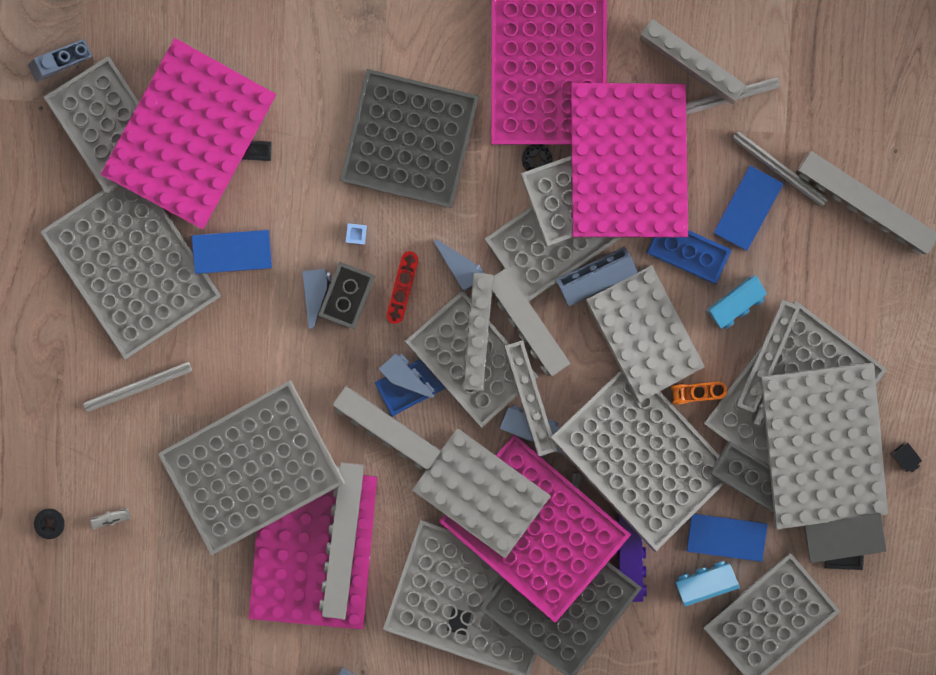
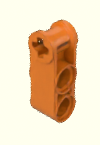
(687, 392)

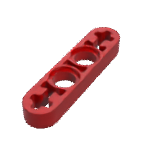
(398, 286)

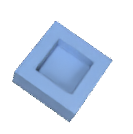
(356, 233)

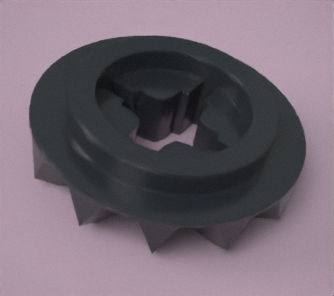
(532, 150)
(49, 533)

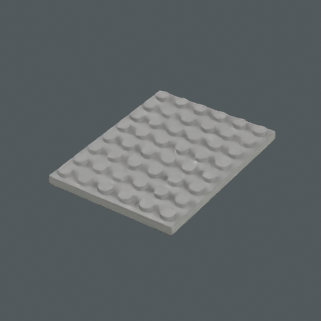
(130, 267)
(808, 347)
(824, 445)
(640, 459)
(251, 468)
(444, 576)

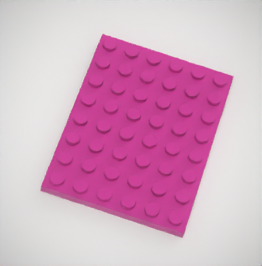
(535, 58)
(188, 133)
(629, 160)
(560, 547)
(293, 558)

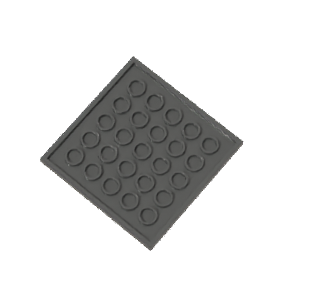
(409, 138)
(578, 631)

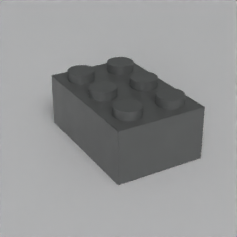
(347, 295)

